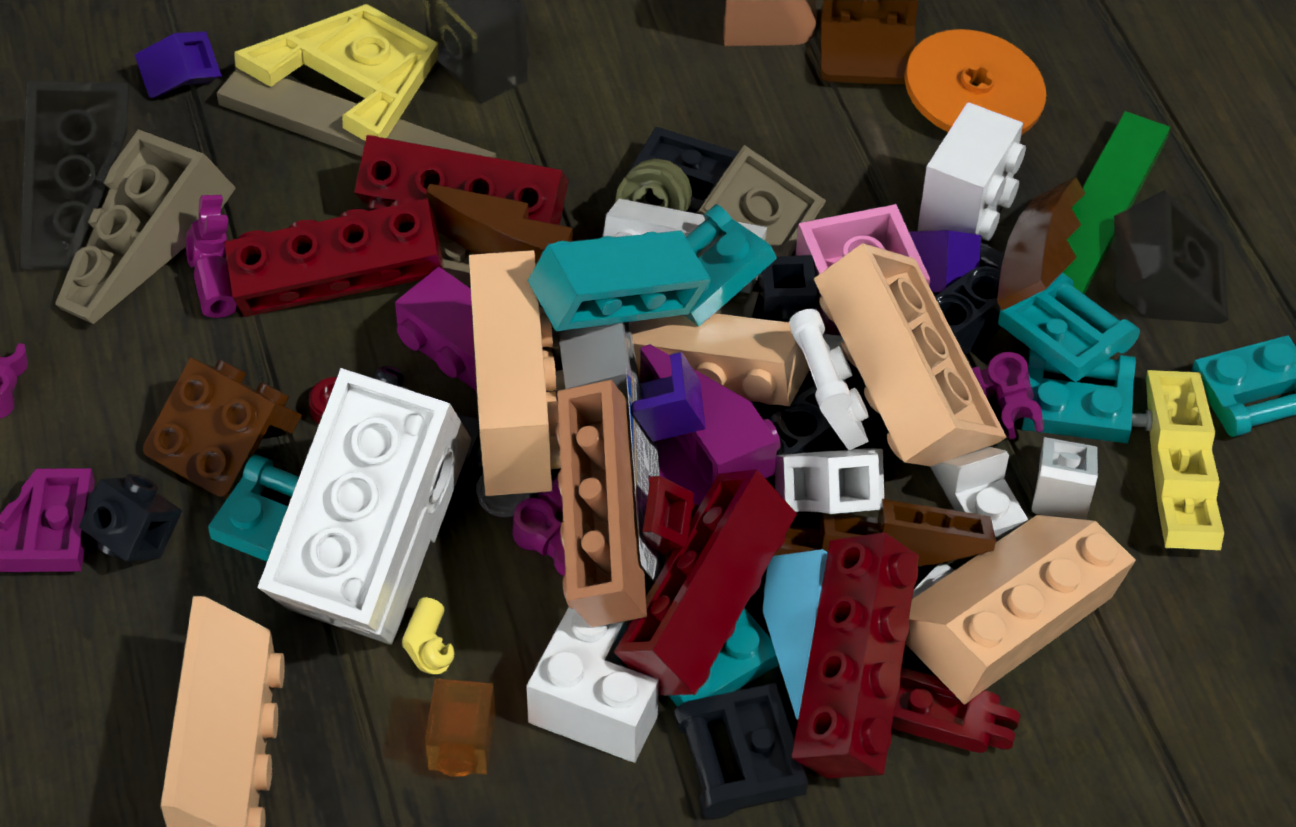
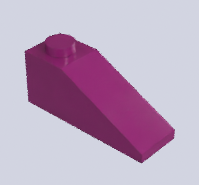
(734, 431)

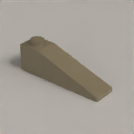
(141, 223)

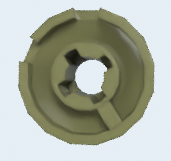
(664, 178)

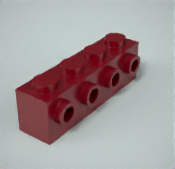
(405, 169)
(333, 257)
(707, 583)
(856, 657)

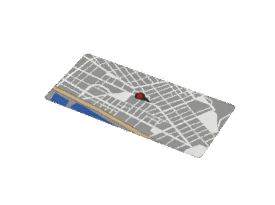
(644, 466)

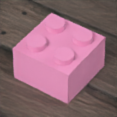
(838, 235)

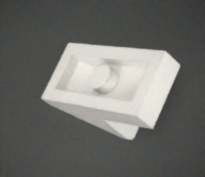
(1065, 479)
(978, 486)

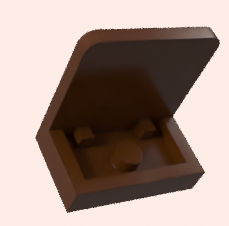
(867, 40)
(215, 425)

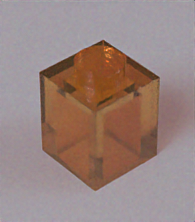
(460, 727)

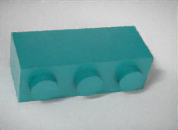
(618, 279)

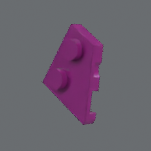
(43, 523)

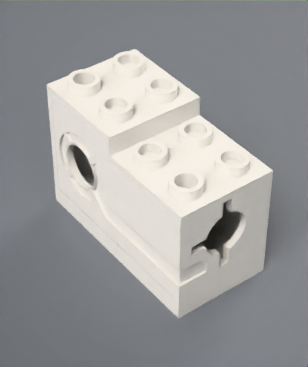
(366, 506)

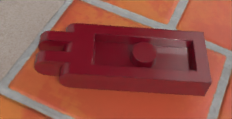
(933, 712)

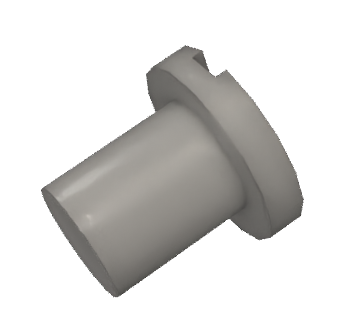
(1142, 420)

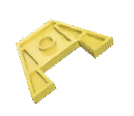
(359, 51)

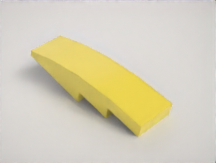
(1184, 460)

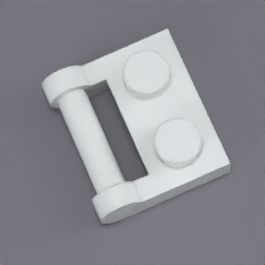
(829, 369)

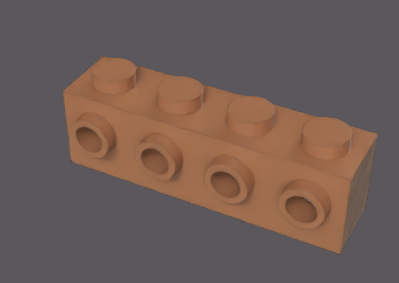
(599, 506)

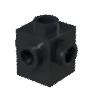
(130, 518)

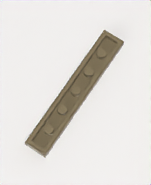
(319, 114)

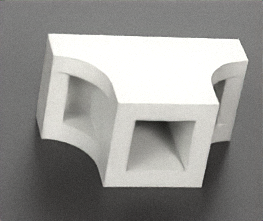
(831, 480)

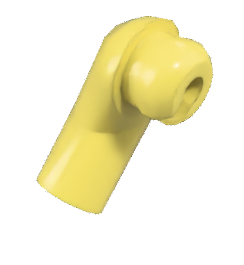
(421, 641)

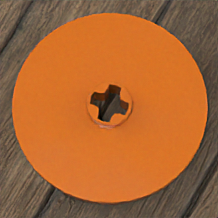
(949, 62)

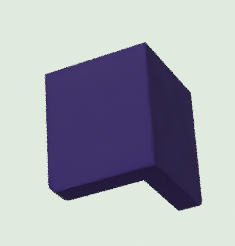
(177, 62)
(947, 255)
(671, 403)

